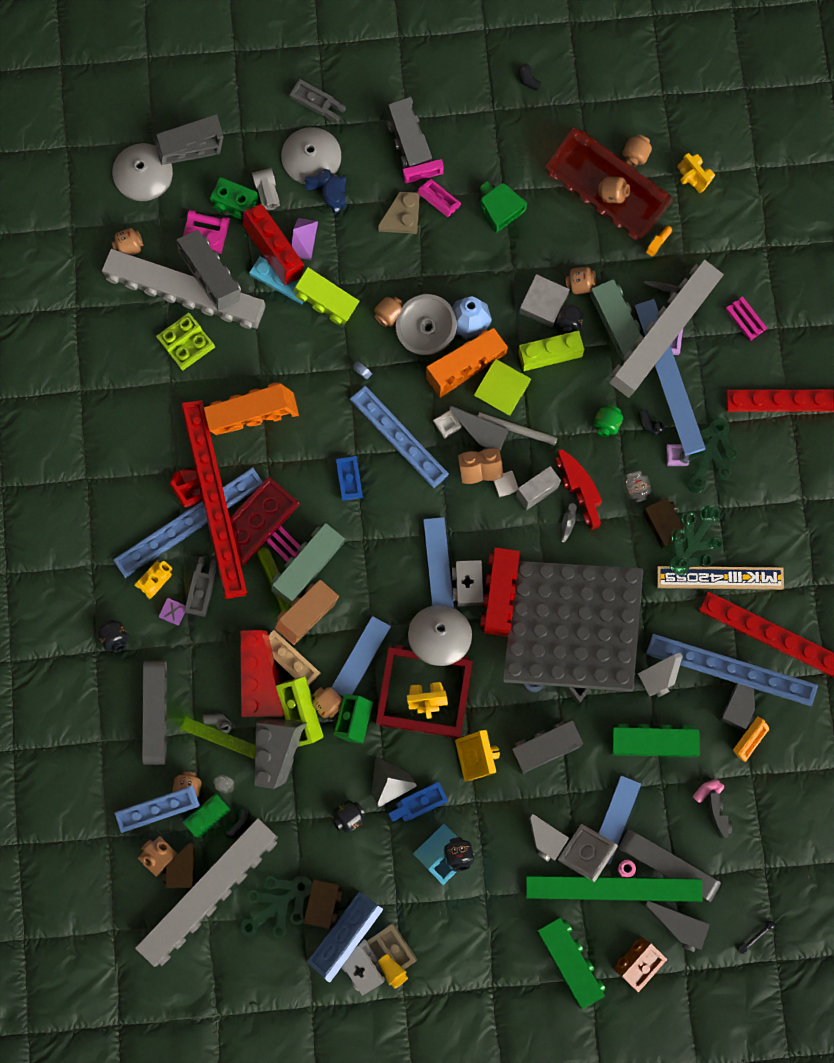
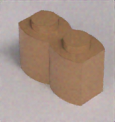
(480, 466)

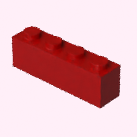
(273, 244)

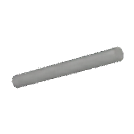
(521, 430)

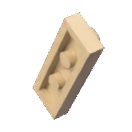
(291, 660)

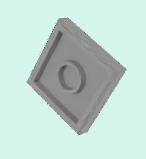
(587, 852)

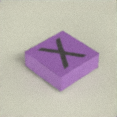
(172, 612)

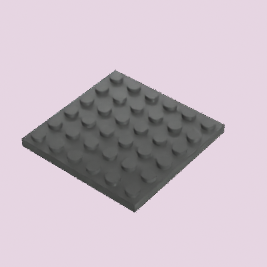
(574, 626)

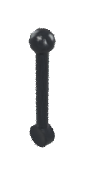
(743, 948)

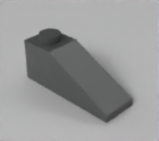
(482, 430)
(740, 707)
(682, 927)

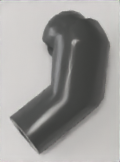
(219, 721)

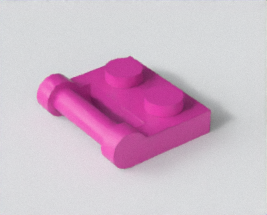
(215, 238)

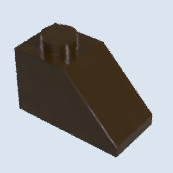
(181, 870)

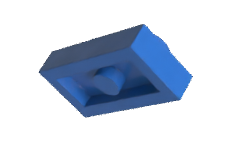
(349, 478)

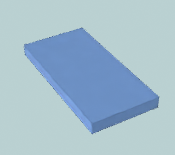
(344, 936)

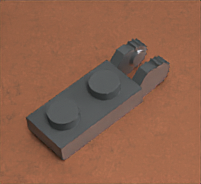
(316, 100)
(201, 589)

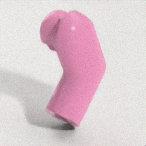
(706, 788)

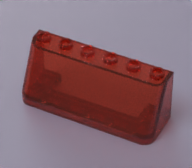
(586, 162)

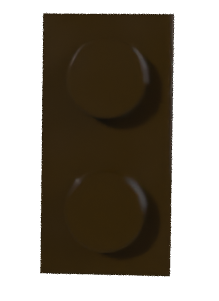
(663, 521)
(322, 904)

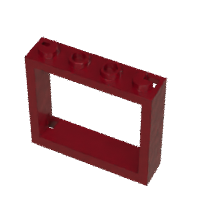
(411, 725)

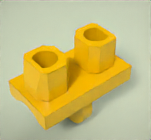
(693, 173)
(154, 578)
(427, 702)

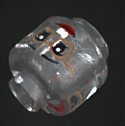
(636, 486)

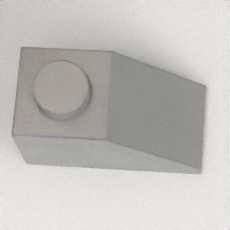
(661, 675)
(546, 839)

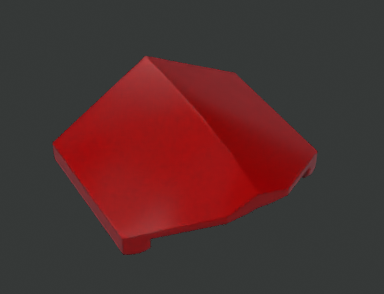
(186, 487)

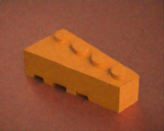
(465, 362)
(251, 409)

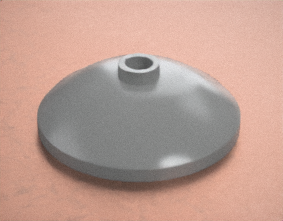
(300, 163)
(141, 183)
(420, 313)
(435, 646)

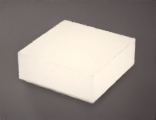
(447, 424)
(506, 484)

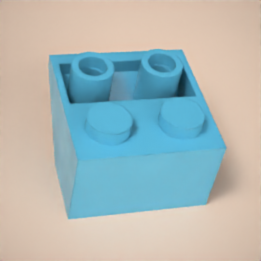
(432, 854)

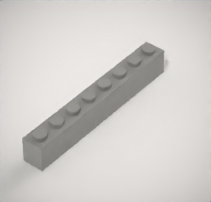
(178, 287)
(667, 327)
(206, 893)

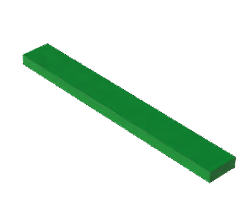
(614, 888)

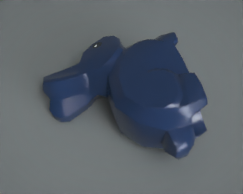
(332, 188)

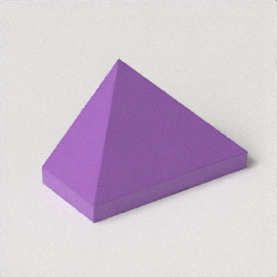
(304, 237)

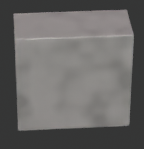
(544, 301)
(538, 488)

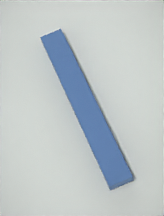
(673, 387)
(183, 525)
(734, 670)

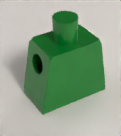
(500, 205)

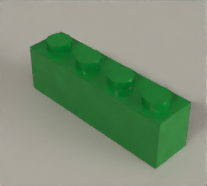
(655, 742)
(571, 963)

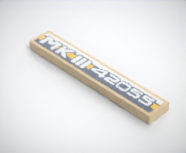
(722, 578)

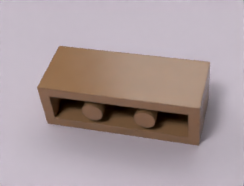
(306, 611)

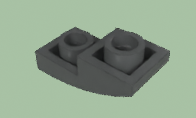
(720, 822)

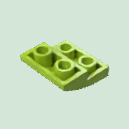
(185, 341)
(502, 387)

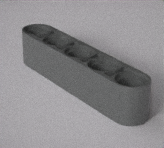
(154, 712)
(665, 862)

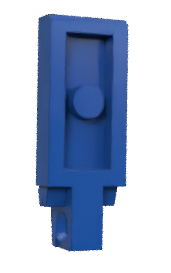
(419, 803)

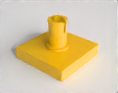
(476, 755)

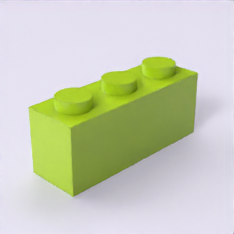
(325, 296)
(551, 351)
(298, 706)

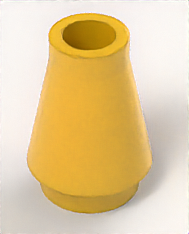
(392, 971)

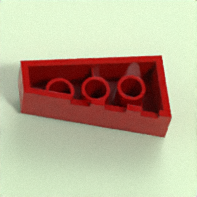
(501, 592)
(258, 676)

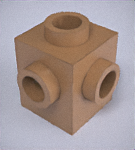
(157, 855)

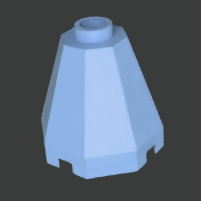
(471, 317)

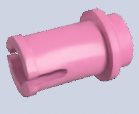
(631, 866)

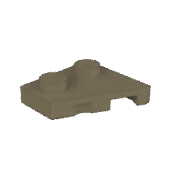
(402, 214)
(392, 943)

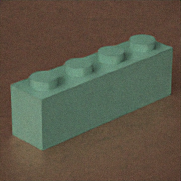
(616, 316)
(307, 564)

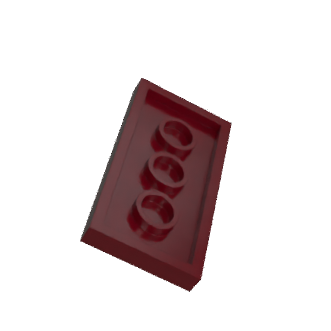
(260, 517)

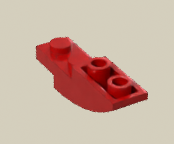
(578, 480)

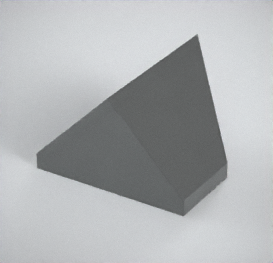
(389, 781)

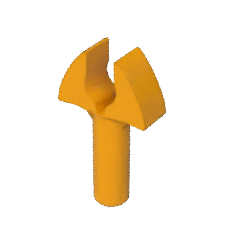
(658, 240)

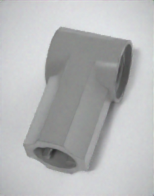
(265, 185)

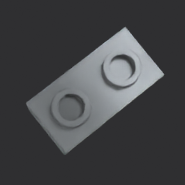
(468, 596)
(371, 975)

